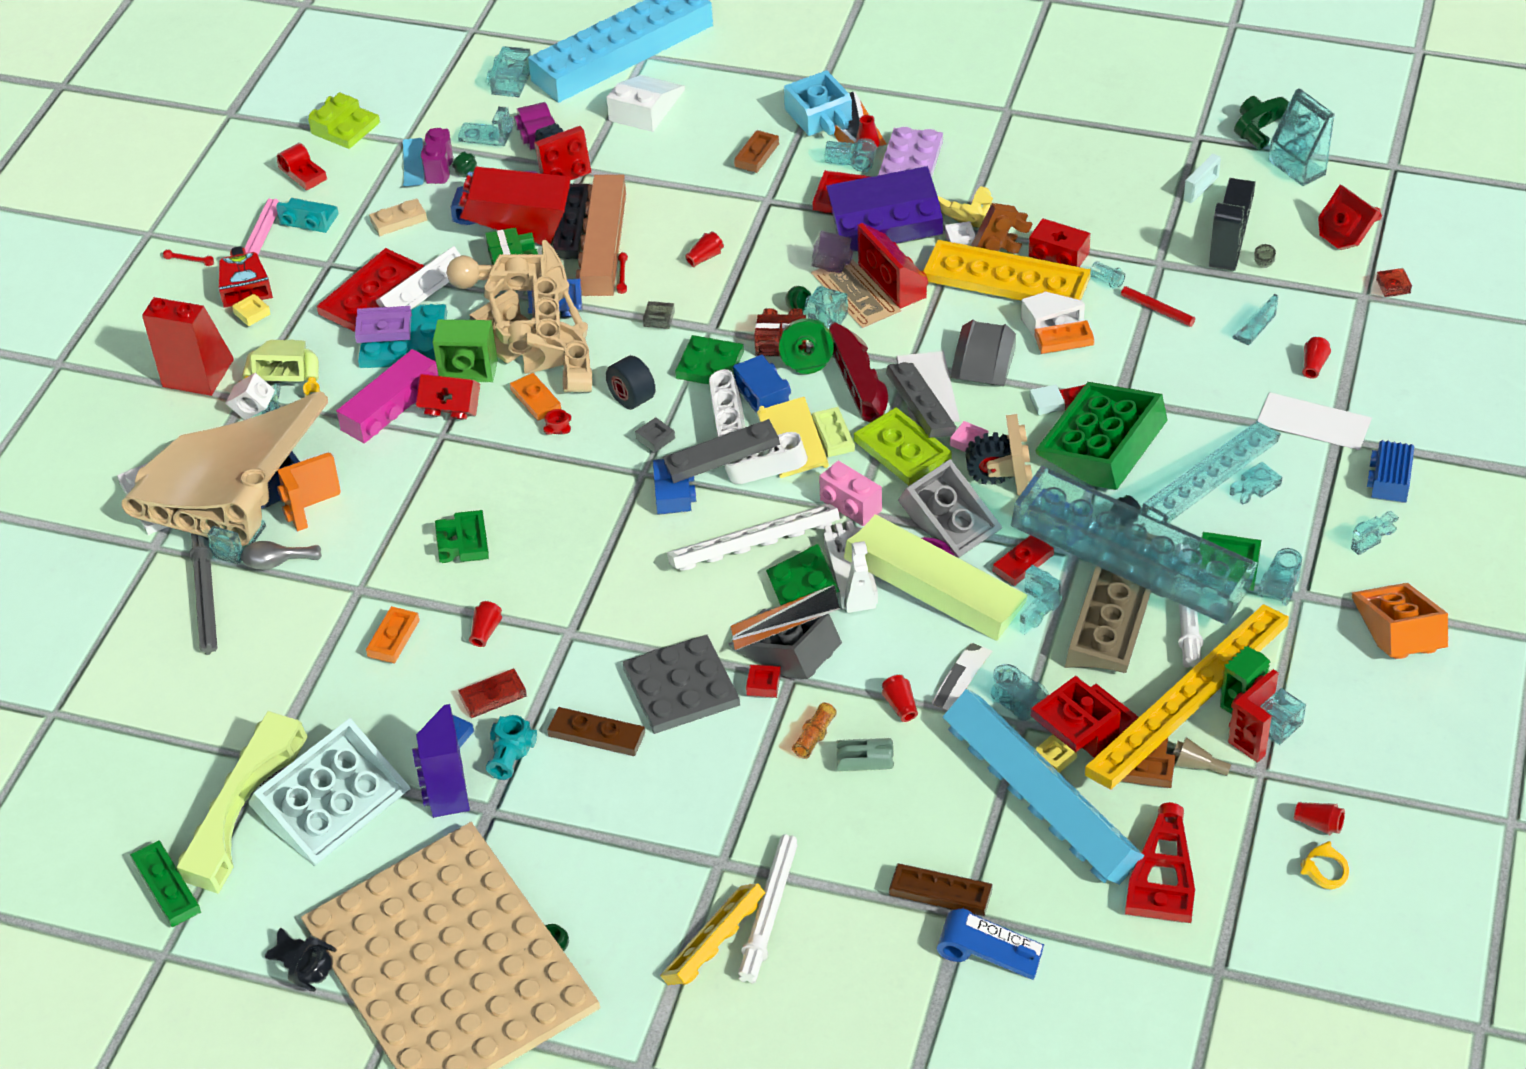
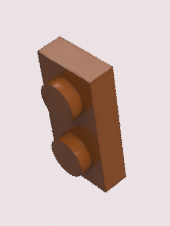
(756, 151)

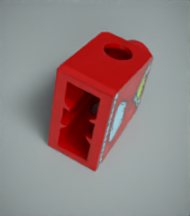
(241, 277)

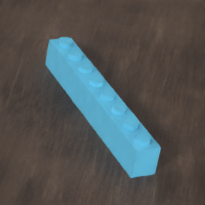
(1045, 789)

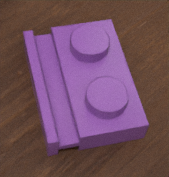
(383, 324)

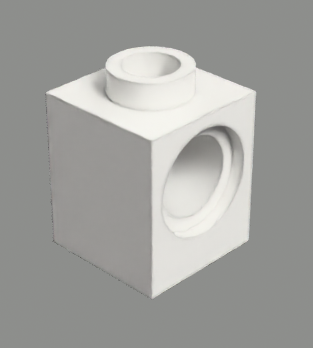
(250, 396)

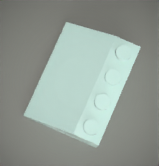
(329, 793)

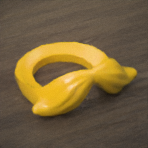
(1309, 867)

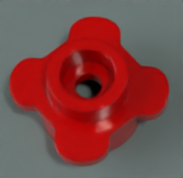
(557, 422)

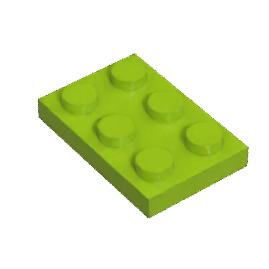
(902, 446)

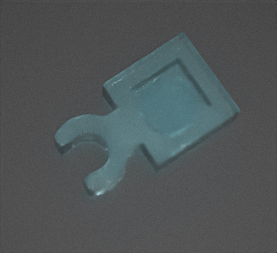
(1258, 481)
(1369, 533)

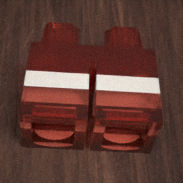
(770, 328)

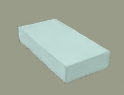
(1202, 178)

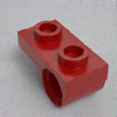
(298, 166)

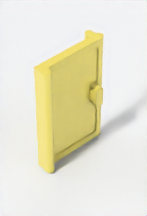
(796, 417)

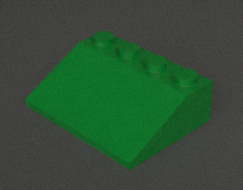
(1104, 433)

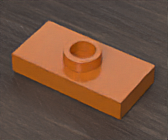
(1064, 337)
(534, 396)

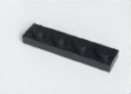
(570, 229)

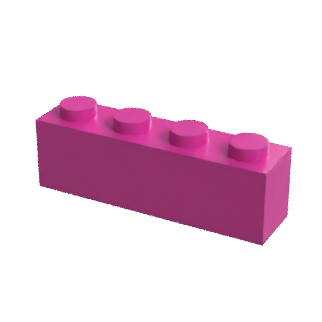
(385, 397)

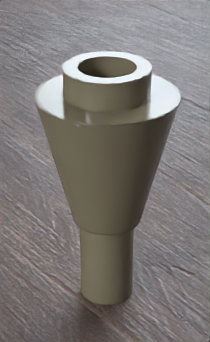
(1193, 756)

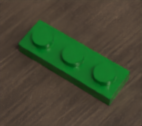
(165, 883)

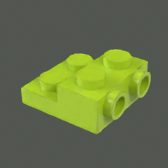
(342, 120)

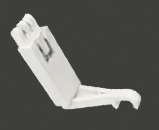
(854, 581)

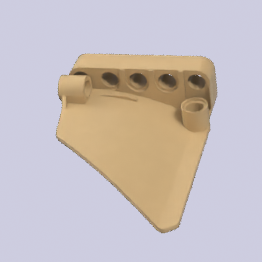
(221, 472)

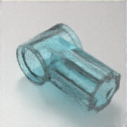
(858, 154)

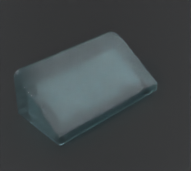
(1257, 321)

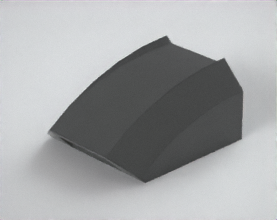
(984, 353)

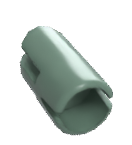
(865, 754)

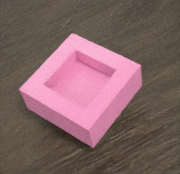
(964, 434)

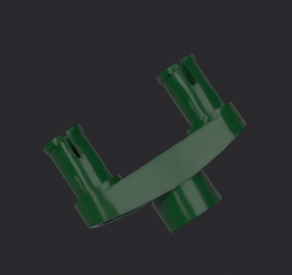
(1258, 115)

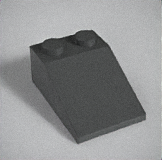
(796, 650)

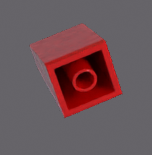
(515, 200)
(186, 346)

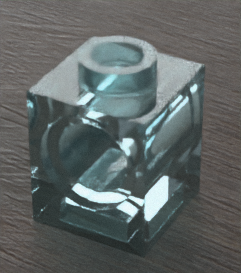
(827, 306)
(1286, 715)

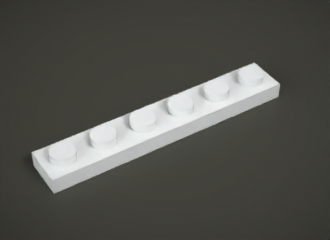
(742, 540)

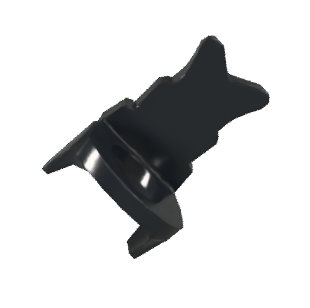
(306, 960)

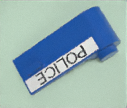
(970, 934)

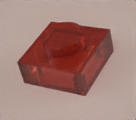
(1394, 282)

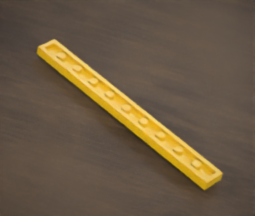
(1182, 699)

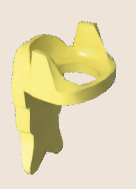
(968, 212)

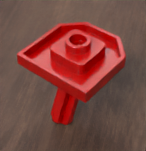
(1347, 219)

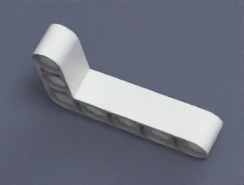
(730, 418)

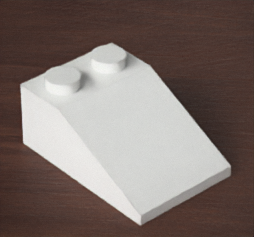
(642, 101)

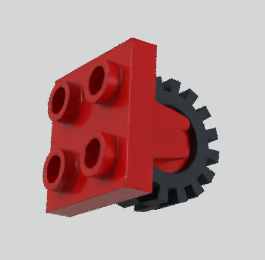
(562, 151)

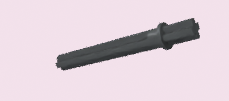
(201, 556)

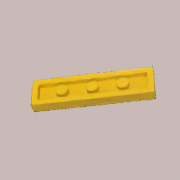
(706, 942)

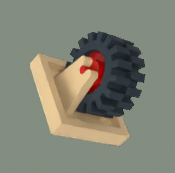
(1001, 456)

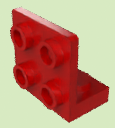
(1251, 722)

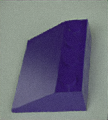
(894, 203)

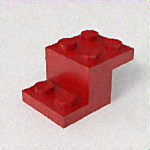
(1083, 716)

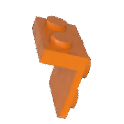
(306, 485)

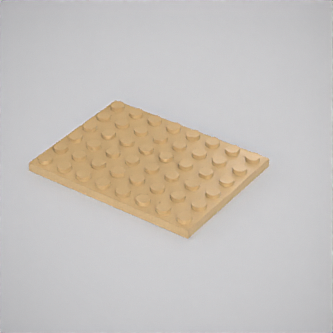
(450, 959)

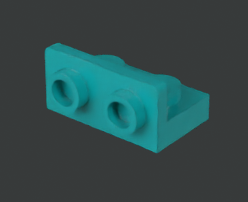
(306, 214)

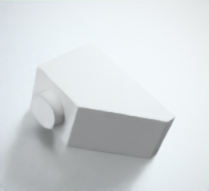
(1050, 310)

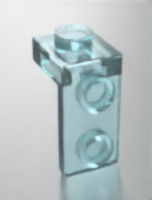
(494, 134)
(227, 544)
(1047, 594)

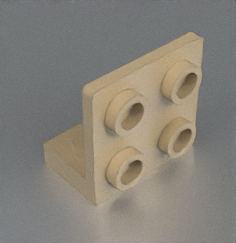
(510, 311)

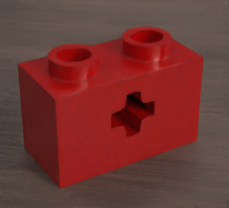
(1059, 243)
(434, 388)

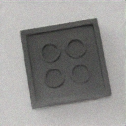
(681, 683)

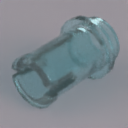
(1110, 275)

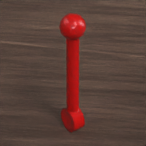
(208, 260)
(622, 287)

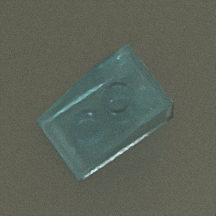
(1303, 139)

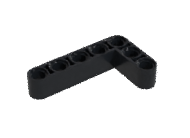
(1231, 223)

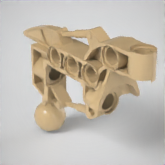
(544, 338)

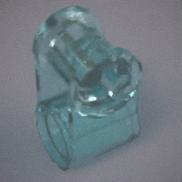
(1282, 576)
(1018, 694)

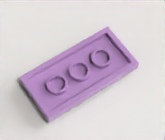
(911, 150)

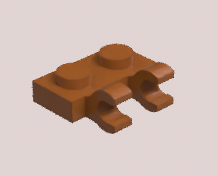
(995, 227)
(1155, 769)

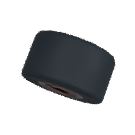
(630, 382)

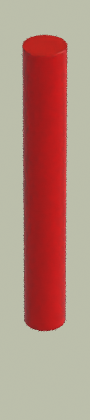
(1158, 306)

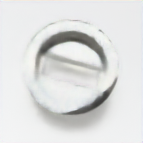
(1264, 255)

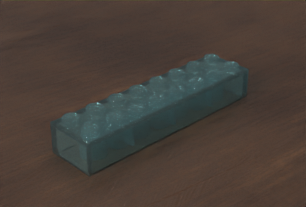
(1133, 545)

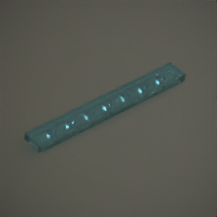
(1210, 473)

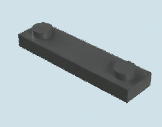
(721, 451)

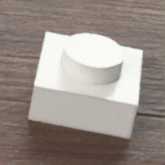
(960, 233)

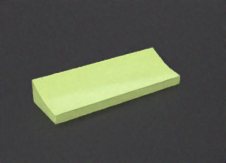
(938, 577)

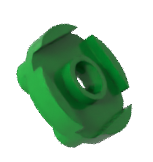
(819, 354)

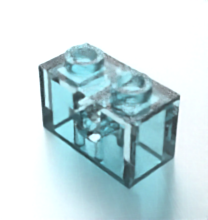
(509, 72)

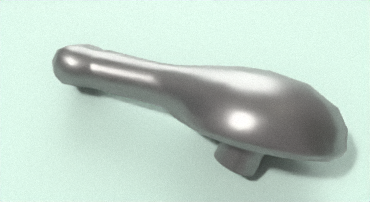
(270, 555)

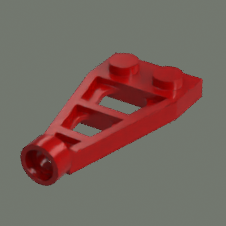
(1156, 899)

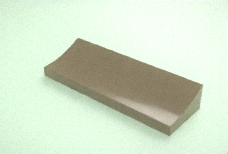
(1108, 623)

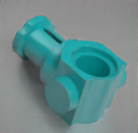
(511, 742)

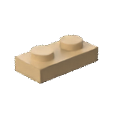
(398, 217)

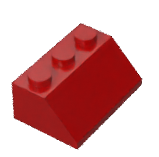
(890, 267)

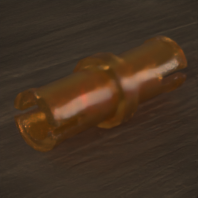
(814, 730)

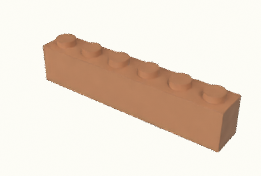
(602, 236)

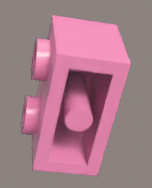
(850, 493)

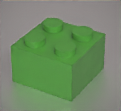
(465, 349)

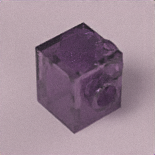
(831, 252)

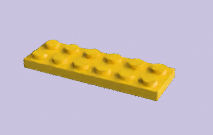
(1002, 272)

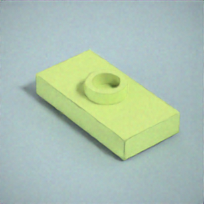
(833, 432)

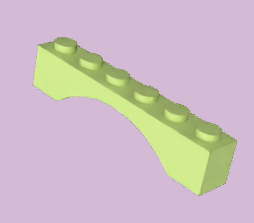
(272, 747)

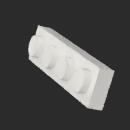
(421, 283)

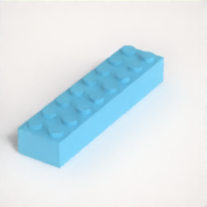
(616, 44)

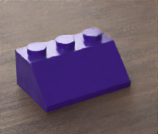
(441, 765)

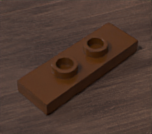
(596, 731)
(940, 889)

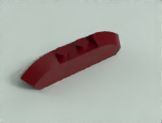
(854, 364)

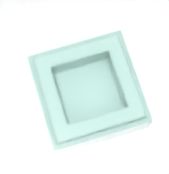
(1047, 399)

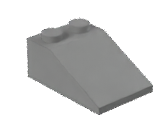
(949, 509)

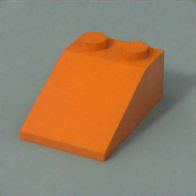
(1402, 620)

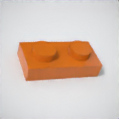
(392, 634)

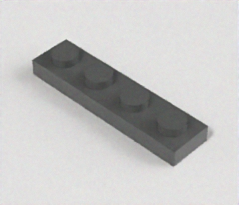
(920, 400)

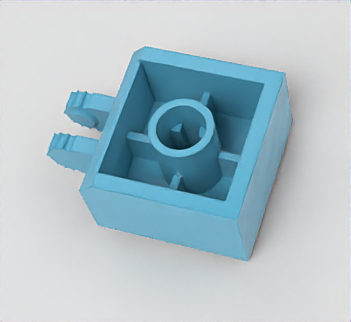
(818, 103)

